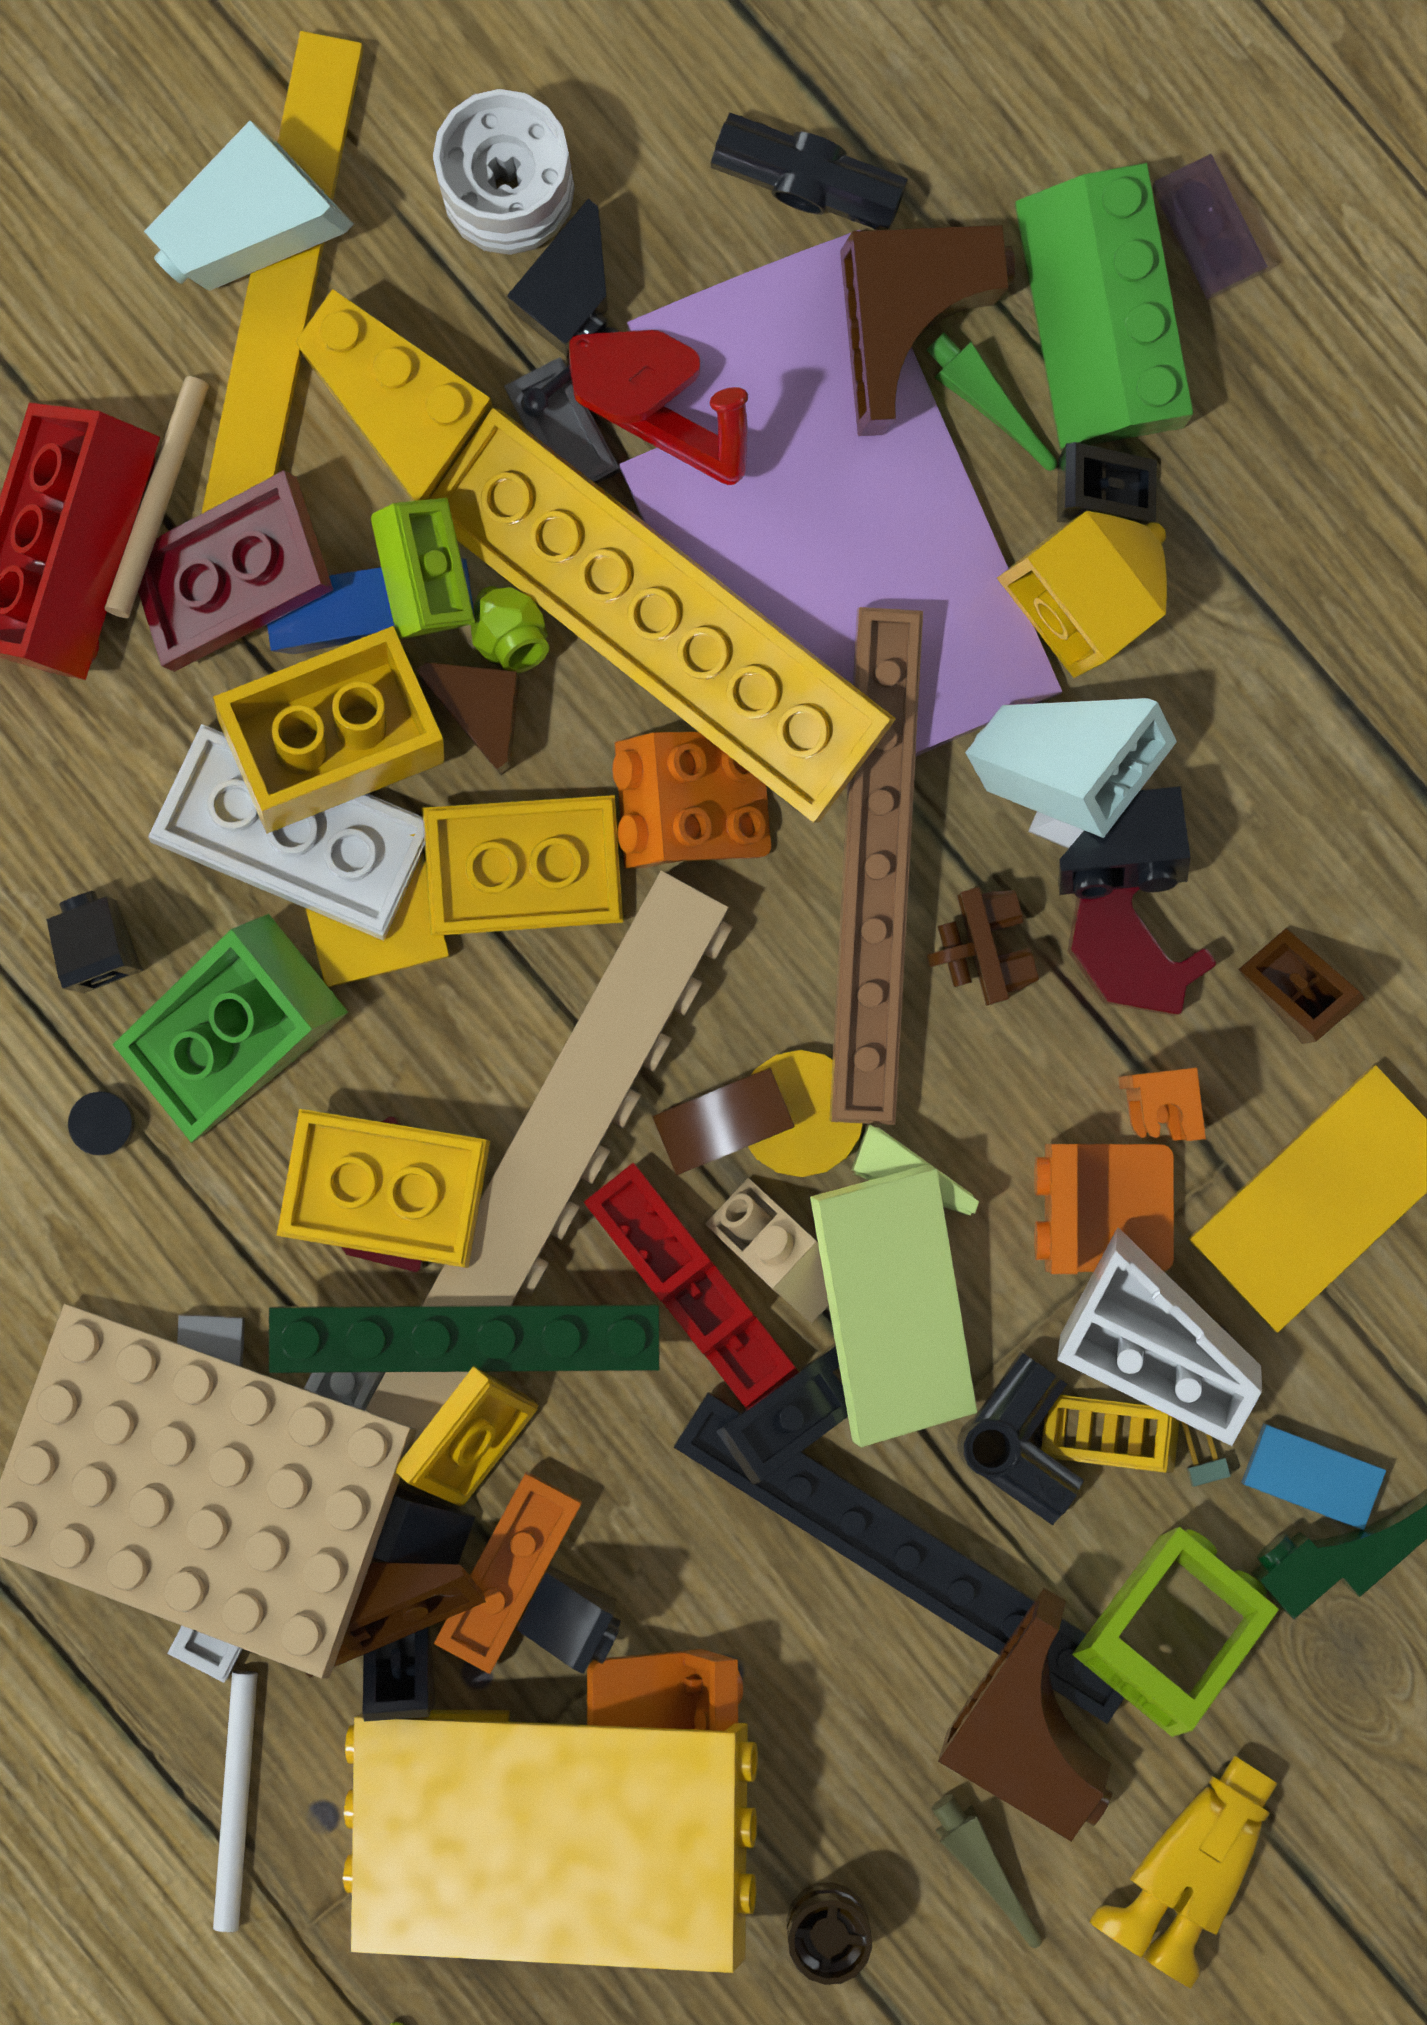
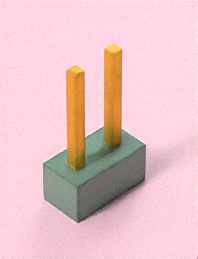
(1208, 1471)

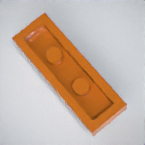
(510, 1571)

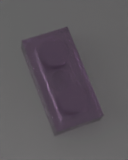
(1209, 226)

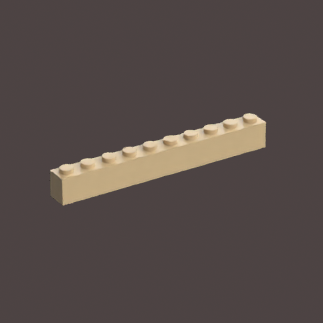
(569, 1121)

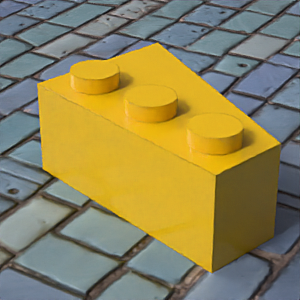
(395, 394)

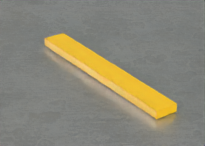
(283, 293)

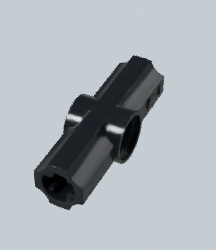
(808, 172)

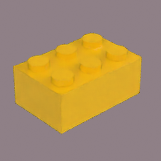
(329, 729)

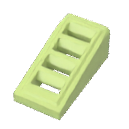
(883, 1155)

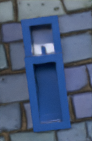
(345, 614)

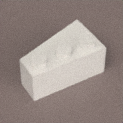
(1159, 1345)

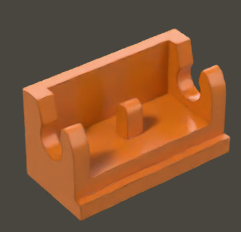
(1165, 1098)

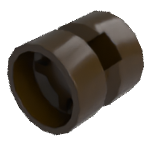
(828, 1933)

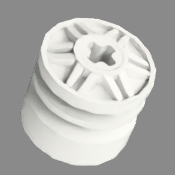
(505, 138)

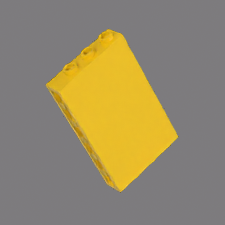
(551, 1842)

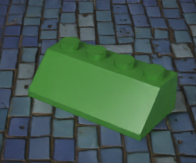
(1104, 307)

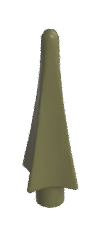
(969, 1844)

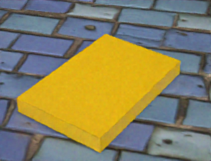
(522, 865)
(383, 1188)

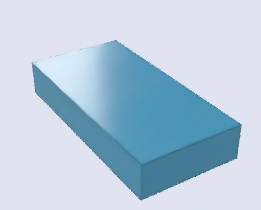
(1313, 1476)

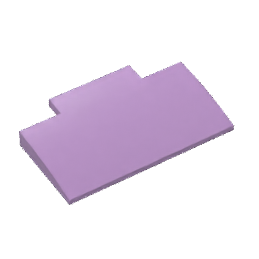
(832, 513)

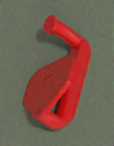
(636, 374)

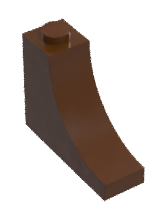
(903, 286)
(1019, 1741)

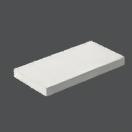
(337, 863)

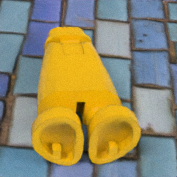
(1194, 1871)

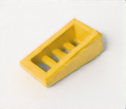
(1165, 1439)

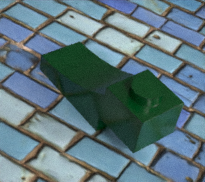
(1304, 1569)

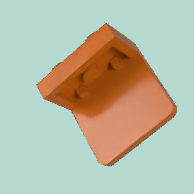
(686, 802)
(1093, 1193)
(665, 1691)

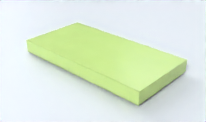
(894, 1305)

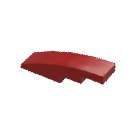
(690, 1285)

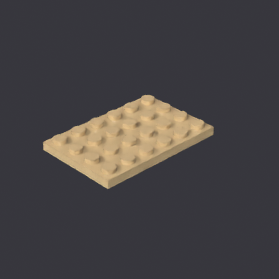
(198, 1490)

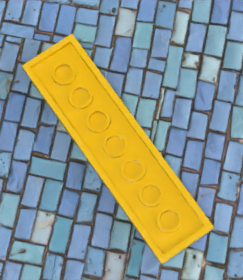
(660, 616)

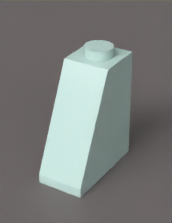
(243, 214)
(1073, 757)

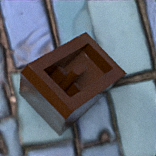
(481, 703)
(1300, 987)

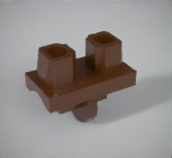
(996, 973)

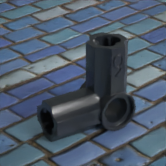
(1023, 1468)

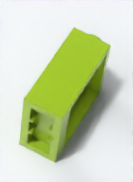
(1137, 1678)

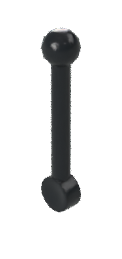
(536, 399)

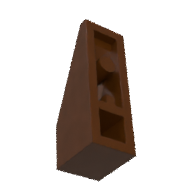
(404, 1600)

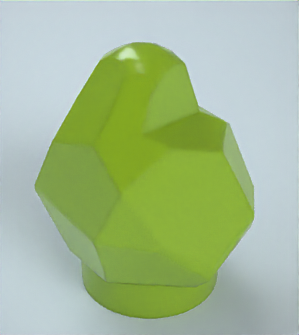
(509, 629)

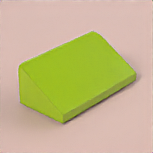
(422, 567)

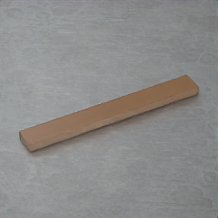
(876, 875)

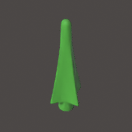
(971, 379)

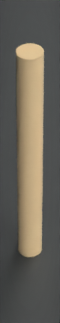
(156, 497)

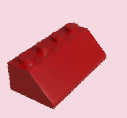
(66, 531)

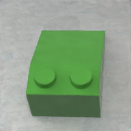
(229, 1026)

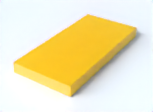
(1320, 1200)

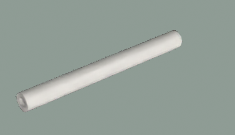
(235, 1801)

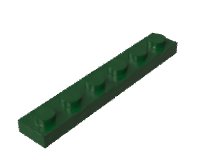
(464, 1337)

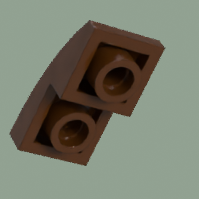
(723, 1121)

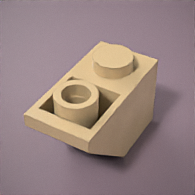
(773, 1248)

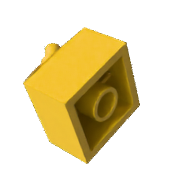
(1092, 587)

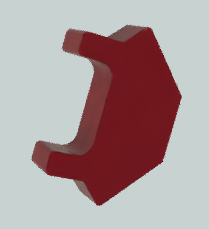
(1126, 960)

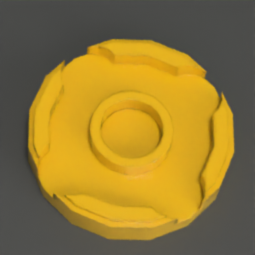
(815, 1141)

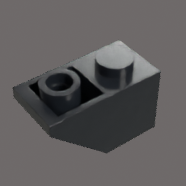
(1140, 850)
(570, 1620)

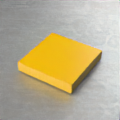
(353, 955)
(466, 1437)

